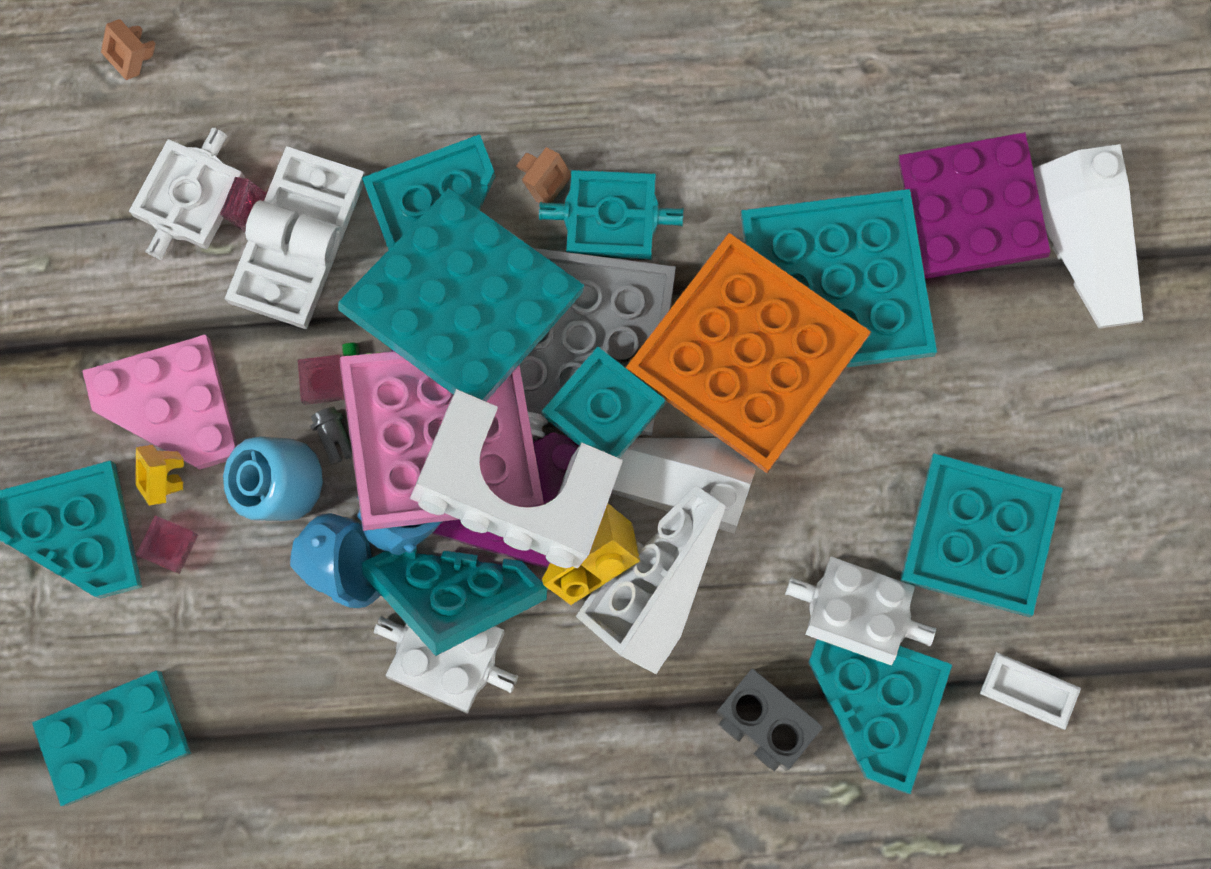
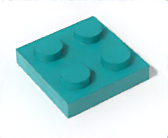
(603, 405)

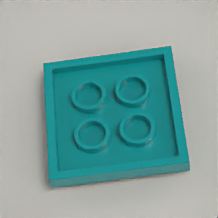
(981, 535)

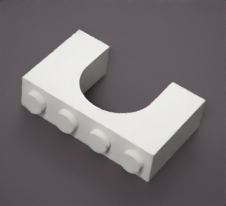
(455, 486)

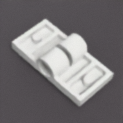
(295, 237)

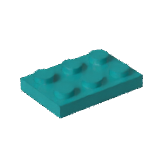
(111, 738)

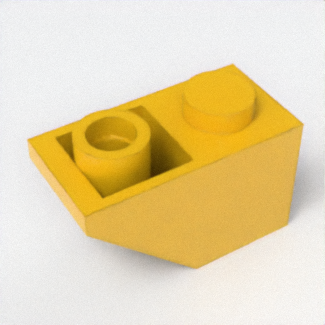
(610, 555)

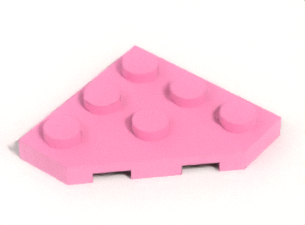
(168, 399)

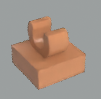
(124, 49)
(544, 175)

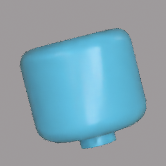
(272, 479)

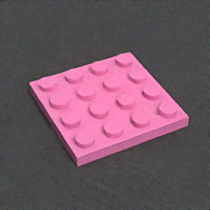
(394, 422)

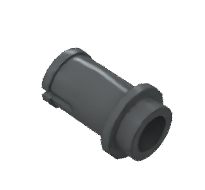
(331, 432)

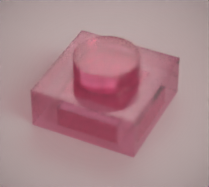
(240, 201)
(320, 379)
(167, 544)

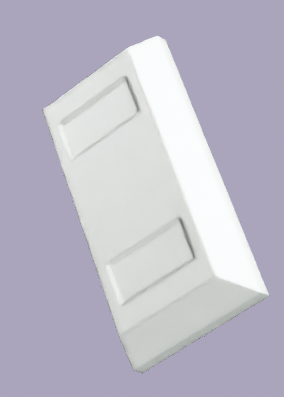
(1030, 691)

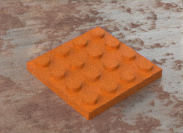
(748, 352)

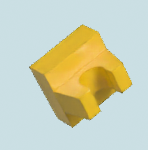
(152, 473)

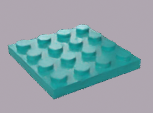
(861, 260)
(461, 298)

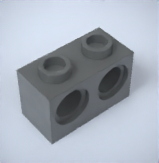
(775, 711)

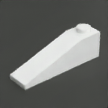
(1092, 230)
(668, 468)
(649, 603)

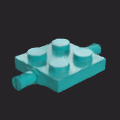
(611, 214)

